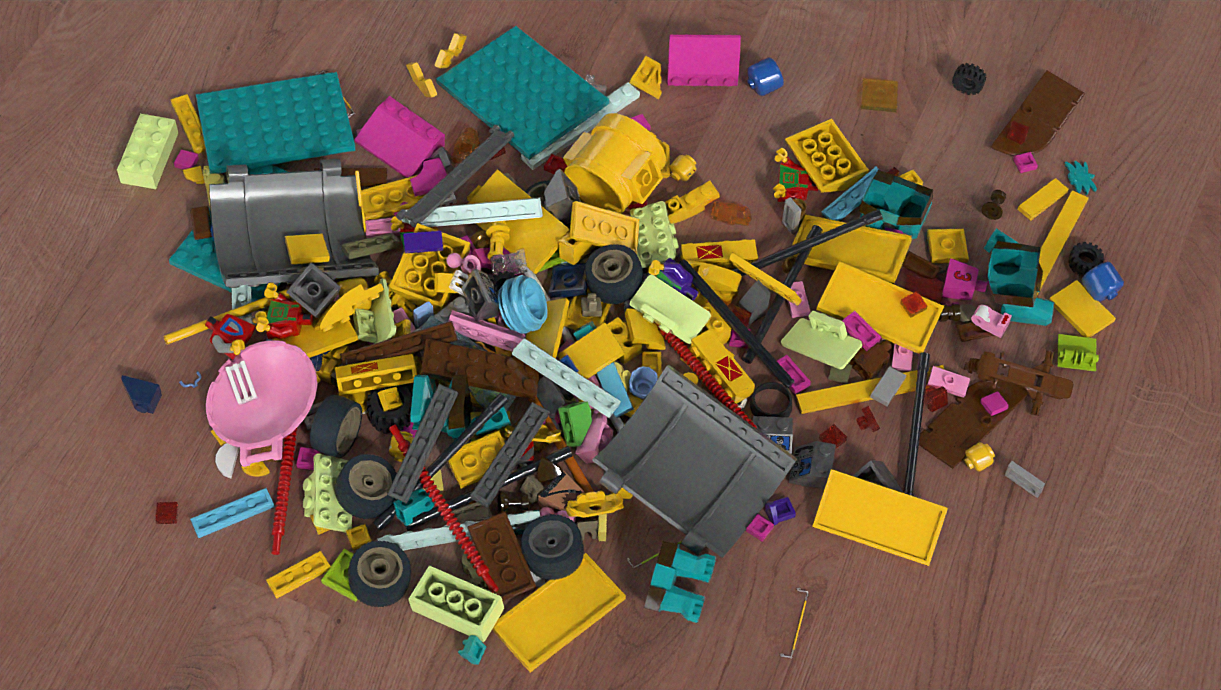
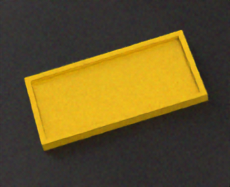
(535, 235)
(864, 248)
(879, 306)
(880, 517)
(557, 613)

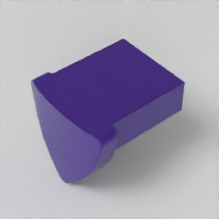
(779, 510)

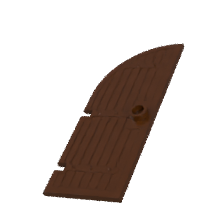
(1042, 110)
(968, 422)

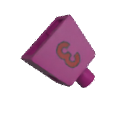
(962, 281)

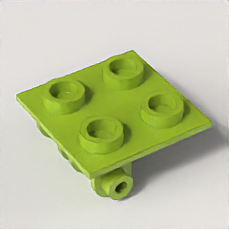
(1077, 352)

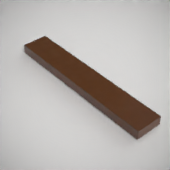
(401, 345)

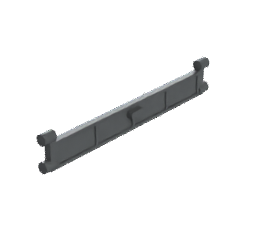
(457, 177)

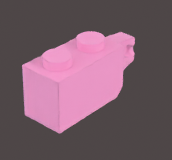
(596, 439)

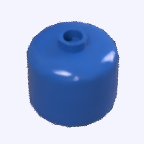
(765, 76)
(1103, 282)

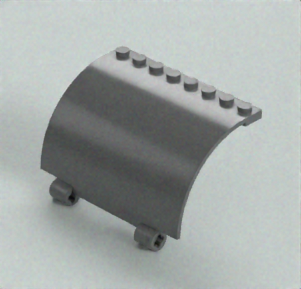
(261, 209)
(694, 463)

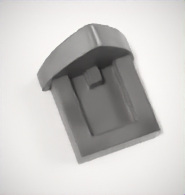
(445, 158)

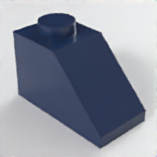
(142, 394)

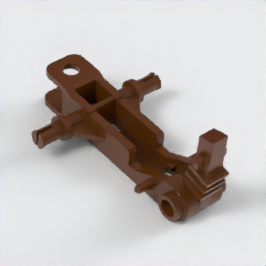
(1023, 377)

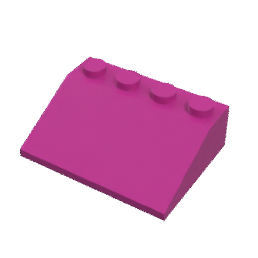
(703, 60)
(400, 138)

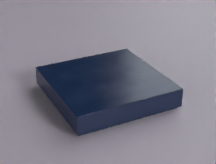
(568, 281)

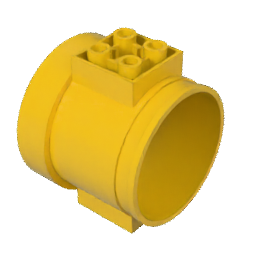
(615, 163)

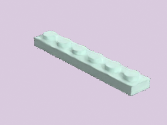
(566, 377)

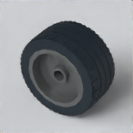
(552, 546)

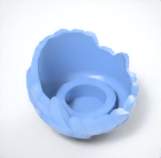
(642, 381)

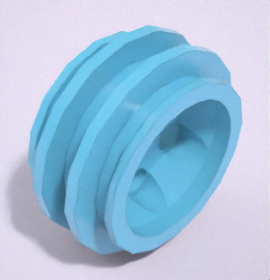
(522, 304)

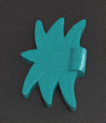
(1080, 177)

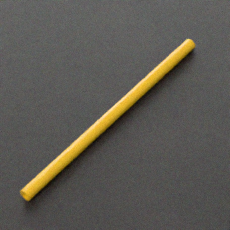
(237, 312)

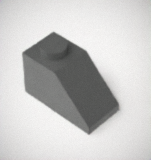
(756, 301)

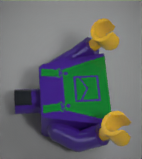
(674, 276)

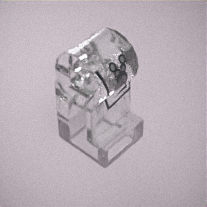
(509, 262)

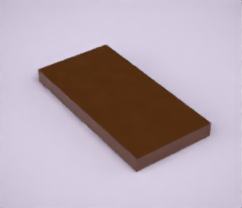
(502, 555)

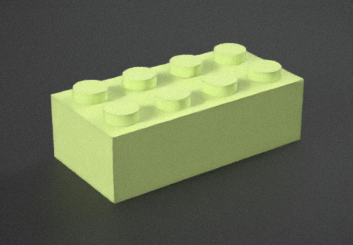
(147, 151)
(456, 603)

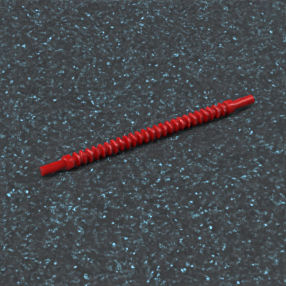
(704, 375)
(283, 493)
(482, 570)

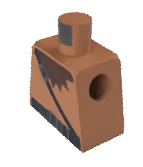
(559, 493)

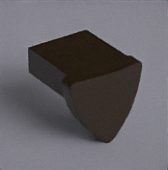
(547, 470)

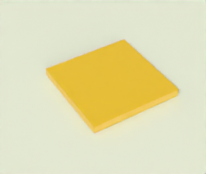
(318, 342)

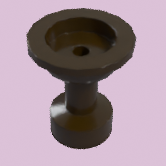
(992, 209)
(504, 503)

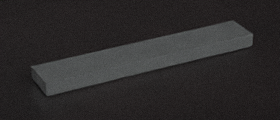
(422, 443)
(509, 455)

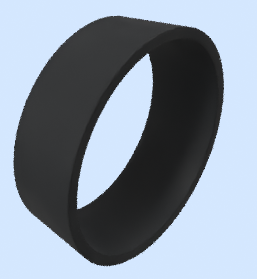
(756, 411)

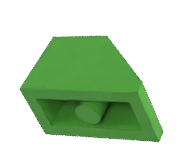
(575, 422)

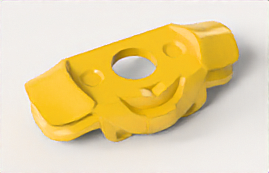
(542, 435)
(582, 505)

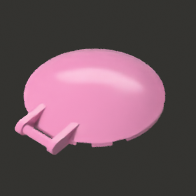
(285, 393)

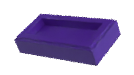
(423, 242)

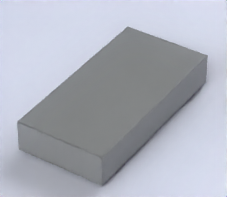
(791, 215)
(888, 386)
(1024, 479)

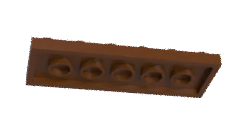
(482, 368)

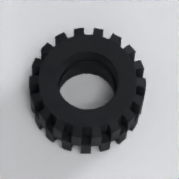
(384, 419)

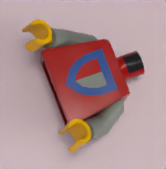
(232, 332)

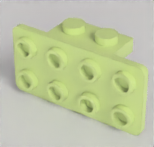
(655, 234)
(670, 309)
(377, 323)
(822, 340)
(321, 497)

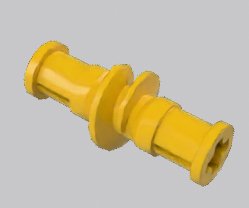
(498, 235)
(396, 300)

